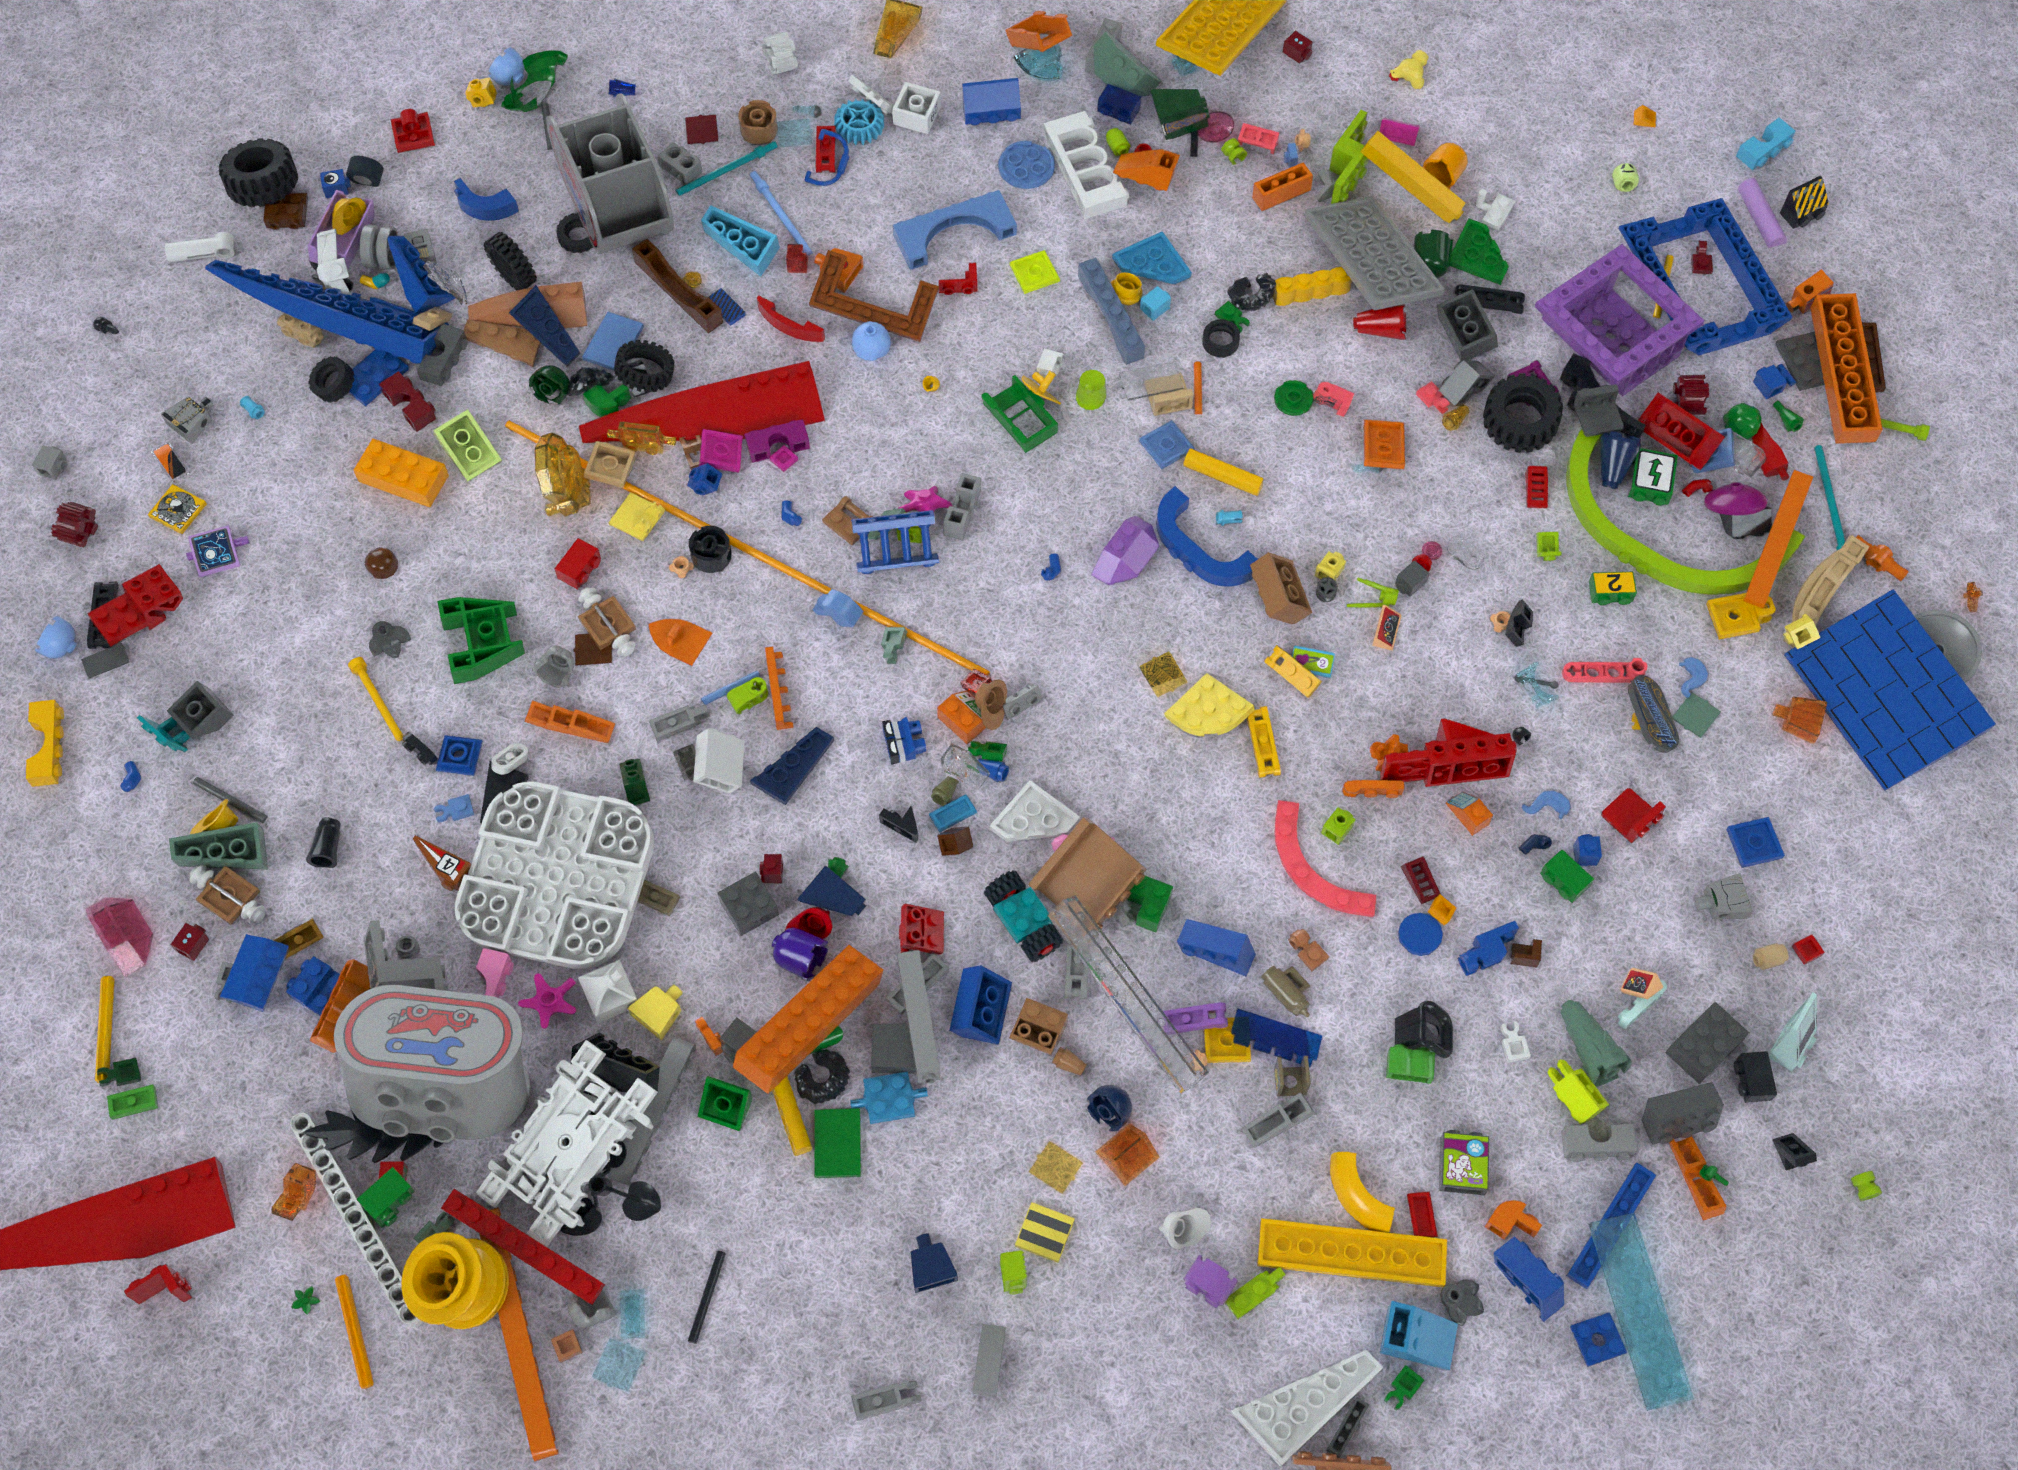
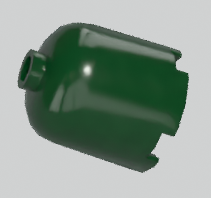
(1434, 250)

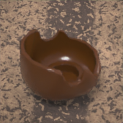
(381, 563)

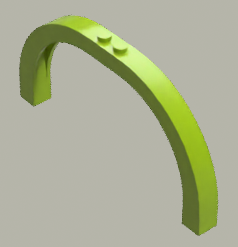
(1637, 554)

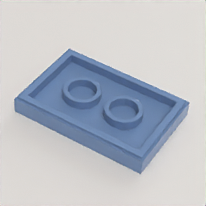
(609, 337)

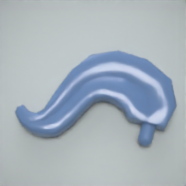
(1698, 672)
(1551, 798)

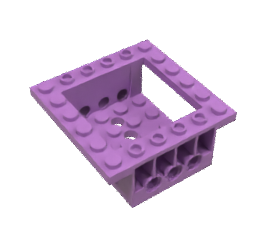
(1591, 297)

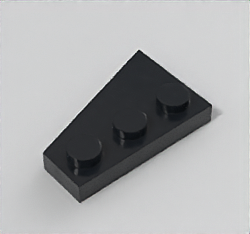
(499, 783)

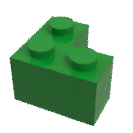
(1154, 898)
(385, 1196)

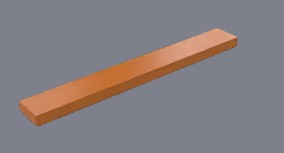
(1778, 539)

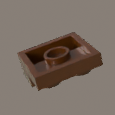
(287, 213)

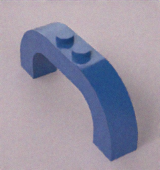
(1192, 556)

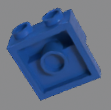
(313, 985)

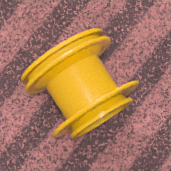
(475, 1284)

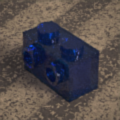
(1119, 104)

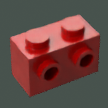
(578, 563)

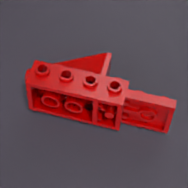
(1469, 750)

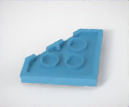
(1153, 259)

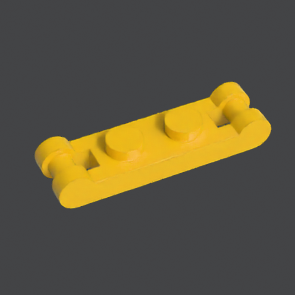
(1263, 742)

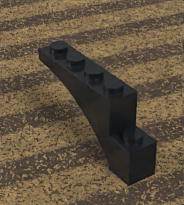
(1580, 375)

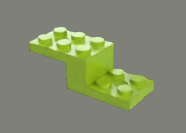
(1348, 160)

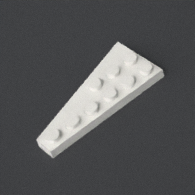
(1299, 1410)

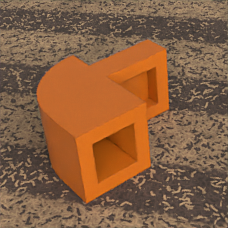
(1511, 1214)

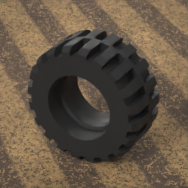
(258, 172)
(1525, 390)

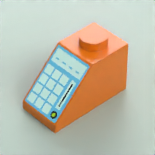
(1470, 812)

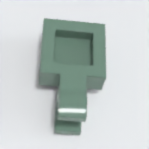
(892, 640)
(442, 1223)

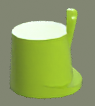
(1091, 390)

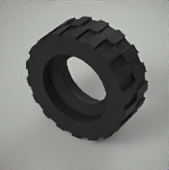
(563, 230)
(322, 371)

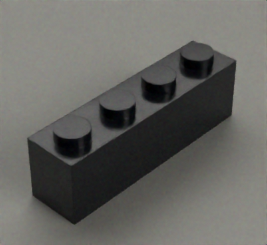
(619, 1066)

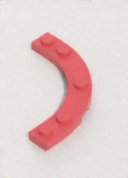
(1305, 876)

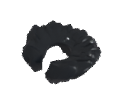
(1252, 302)
(579, 382)
(828, 1090)

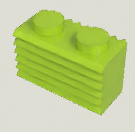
(1013, 1272)

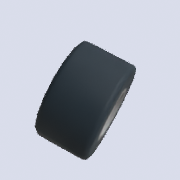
(364, 171)

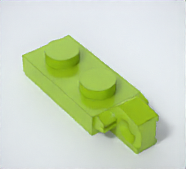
(1254, 1292)

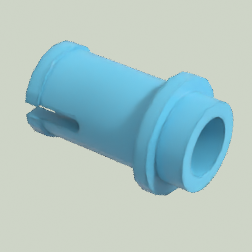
(255, 410)
(1228, 517)

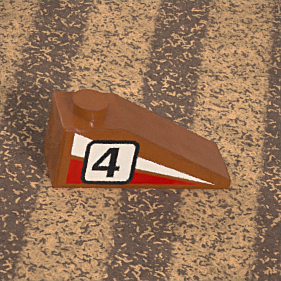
(446, 865)

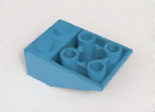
(1418, 1336)

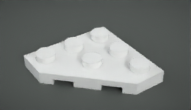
(1033, 816)

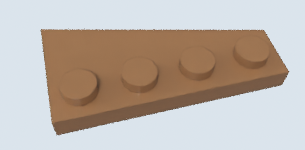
(504, 339)

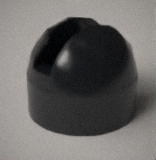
(1519, 733)

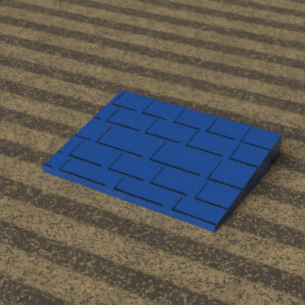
(1890, 690)

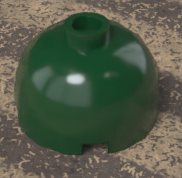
(547, 381)

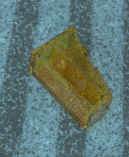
(895, 26)

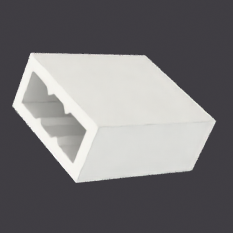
(718, 760)

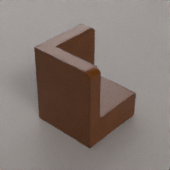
(955, 841)
(1526, 954)

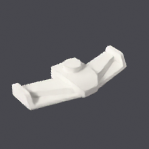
(330, 269)

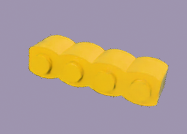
(1308, 286)

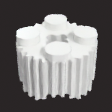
(779, 53)

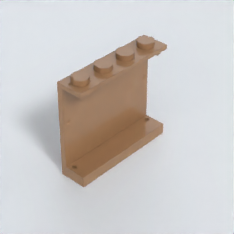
(1090, 868)

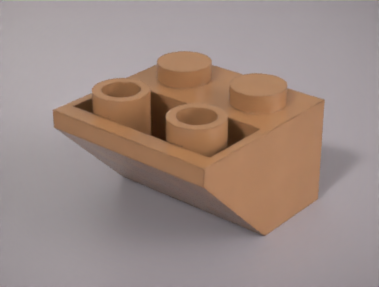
(1039, 1026)

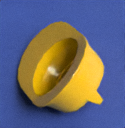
(347, 214)
(217, 819)

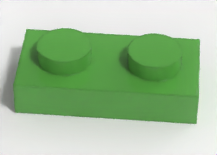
(132, 1102)

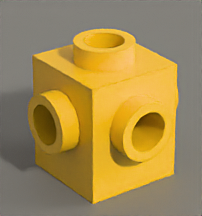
(481, 92)

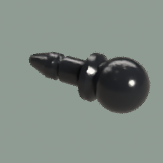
(104, 325)

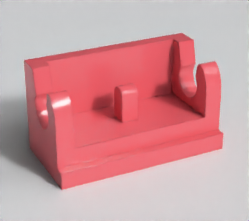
(1258, 137)

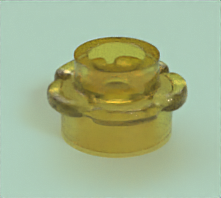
(694, 283)

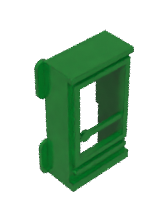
(1010, 397)

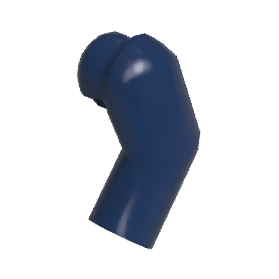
(1535, 842)

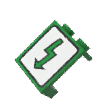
(1653, 477)

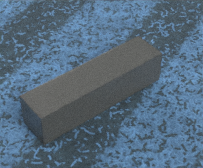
(1347, 1427)

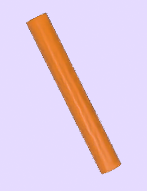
(1198, 387)

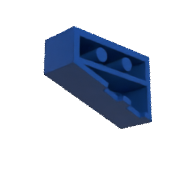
(1531, 1277)

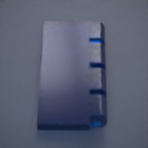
(1272, 1033)

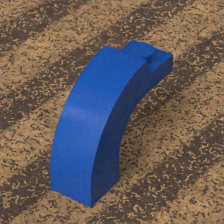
(485, 207)

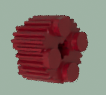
(1691, 393)
(74, 524)

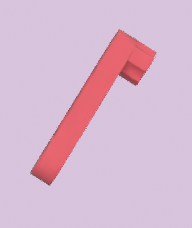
(1602, 669)

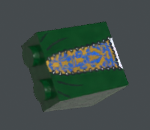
(1180, 111)

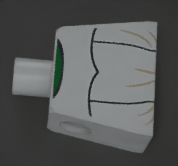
(1726, 899)

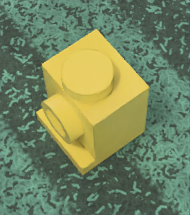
(1330, 566)
(1806, 632)

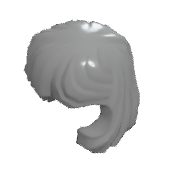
(555, 667)
(588, 1315)

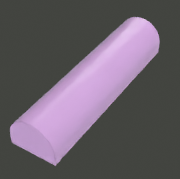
(1762, 213)

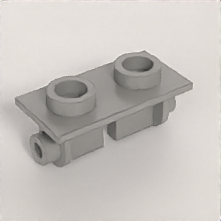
(1025, 698)

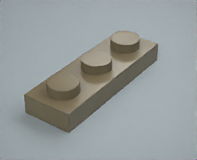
(658, 898)

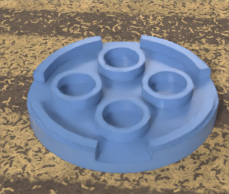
(1026, 165)

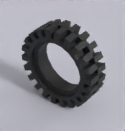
(510, 261)

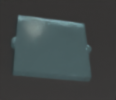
(794, 133)
(618, 1365)

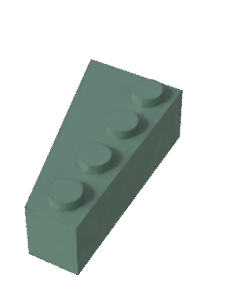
(230, 847)

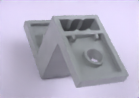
(409, 972)

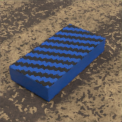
(730, 309)

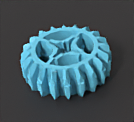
(859, 127)

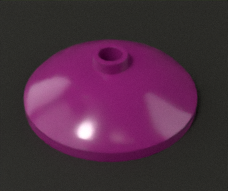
(1735, 499)

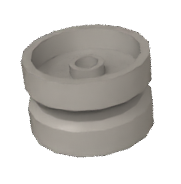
(375, 246)

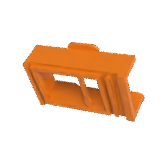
(1026, 33)

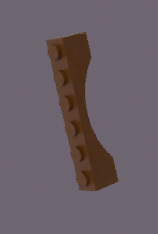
(697, 306)

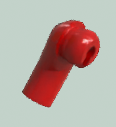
(1704, 484)

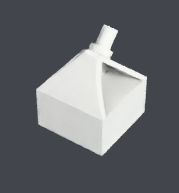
(607, 991)

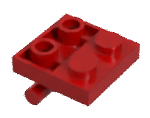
(921, 929)

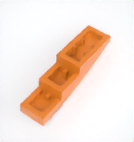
(569, 722)

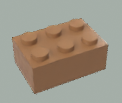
(1280, 588)

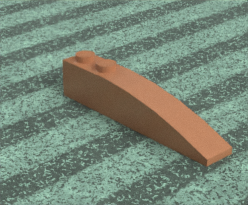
(565, 300)

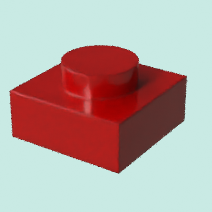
(1808, 949)

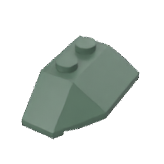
(1121, 68)

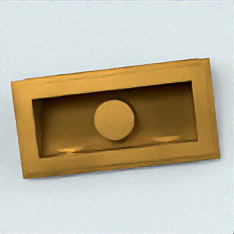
(300, 937)

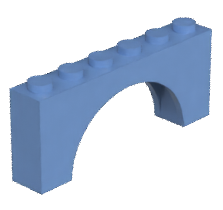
(985, 211)

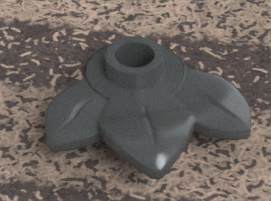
(388, 642)
(1465, 1302)

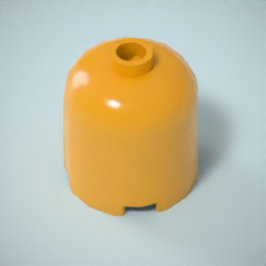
(1447, 163)

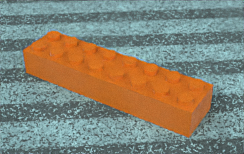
(1846, 368)
(807, 1019)

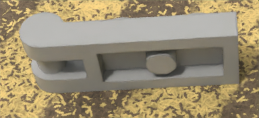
(1075, 972)

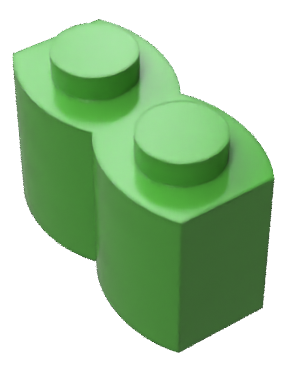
(1410, 1064)

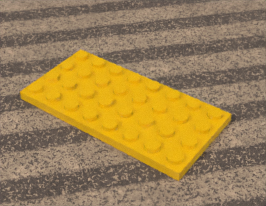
(1217, 30)

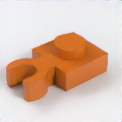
(711, 1038)

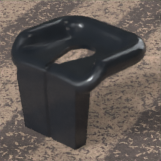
(1412, 1029)

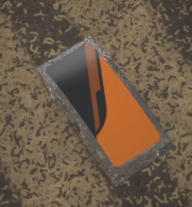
(170, 462)

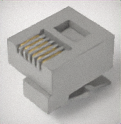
(422, 242)

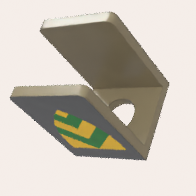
(1300, 1073)

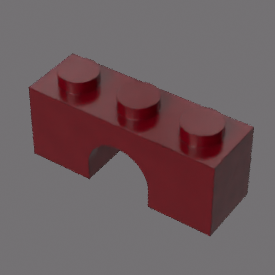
(400, 389)

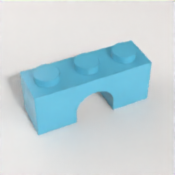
(1756, 153)

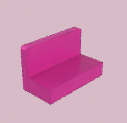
(1399, 131)

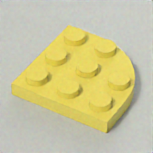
(1209, 708)

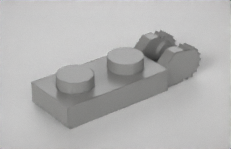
(883, 1400)

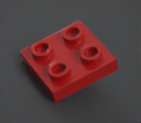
(412, 131)

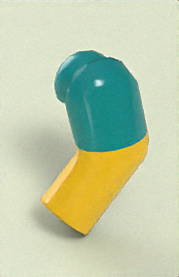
(375, 282)

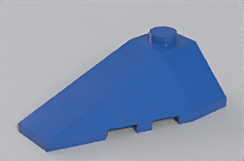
(419, 289)

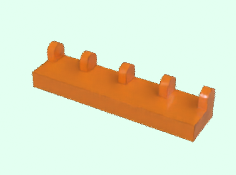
(776, 690)

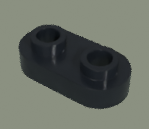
(412, 743)

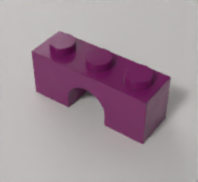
(791, 433)

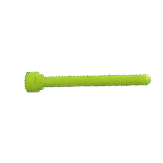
(1920, 431)

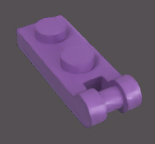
(1198, 1017)

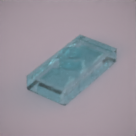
(632, 1314)

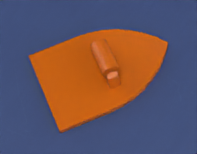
(679, 638)

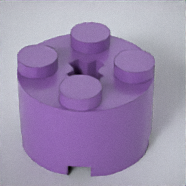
(1210, 1281)

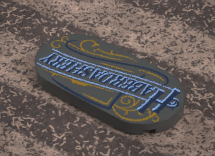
(1653, 713)

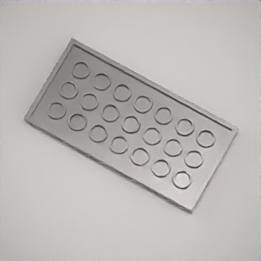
(1374, 253)

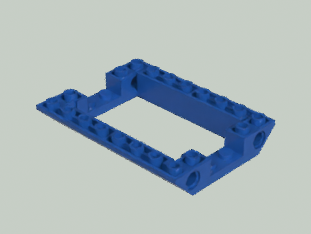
(1715, 217)

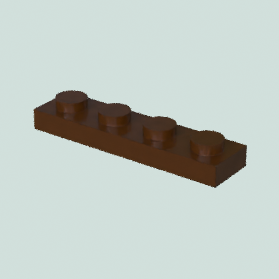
(1874, 354)

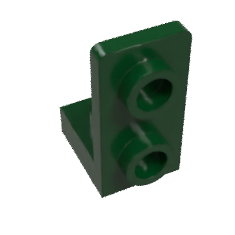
(634, 781)

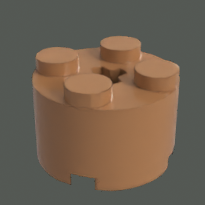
(758, 122)

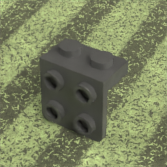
(1598, 410)

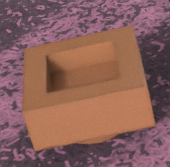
(566, 1345)

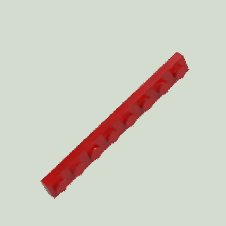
(523, 1246)

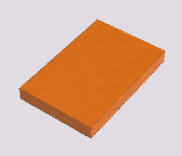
(1384, 444)

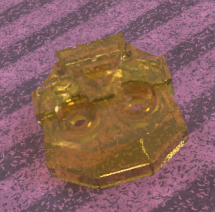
(560, 476)

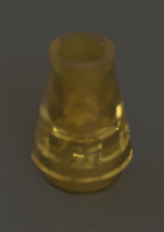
(1455, 417)

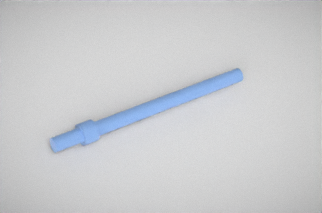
(763, 188)

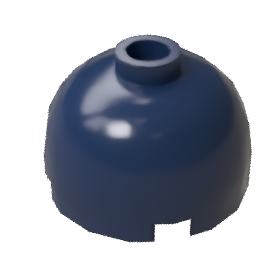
(1110, 1101)

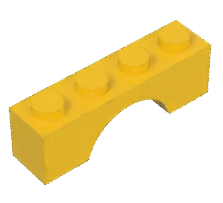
(44, 766)

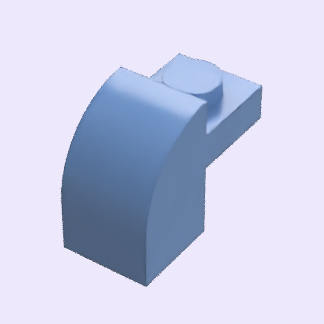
(839, 607)

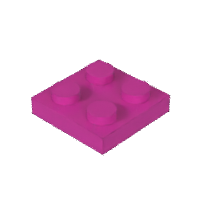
(721, 450)

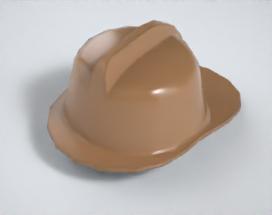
(990, 700)

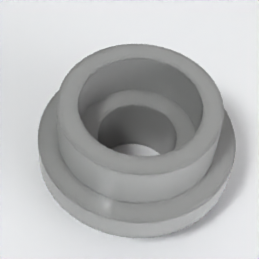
(407, 940)

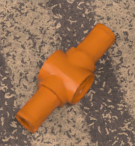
(1882, 560)

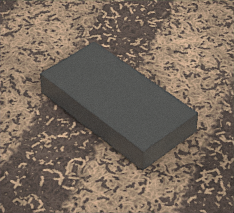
(105, 660)

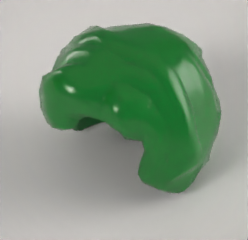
(1743, 420)

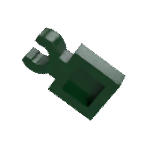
(123, 1072)

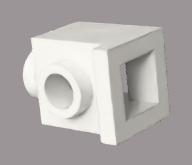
(1049, 361)

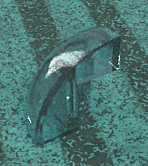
(1041, 65)

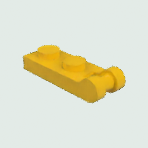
(1293, 671)

